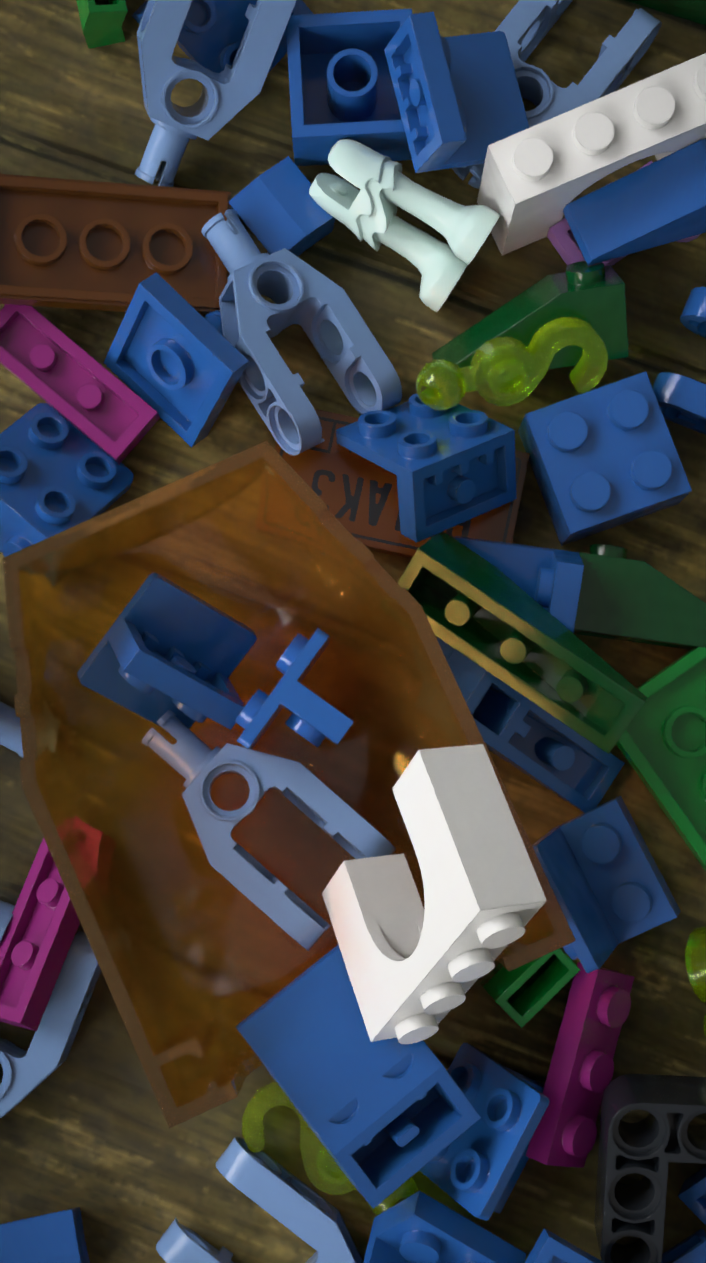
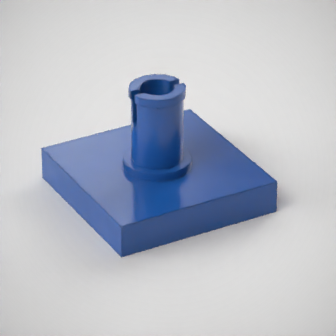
(175, 359)

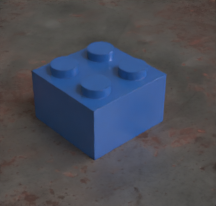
(343, 84)
(603, 458)

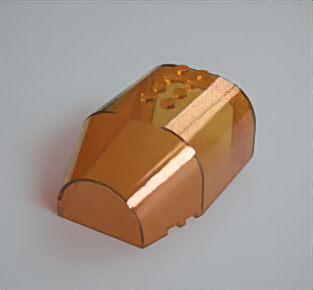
(165, 926)

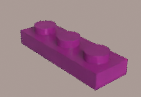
(73, 382)
(35, 943)
(581, 1066)

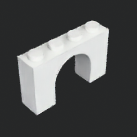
(551, 163)
(477, 895)

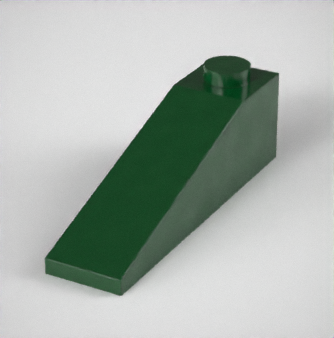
(519, 641)

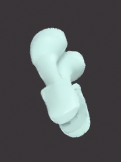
(373, 210)

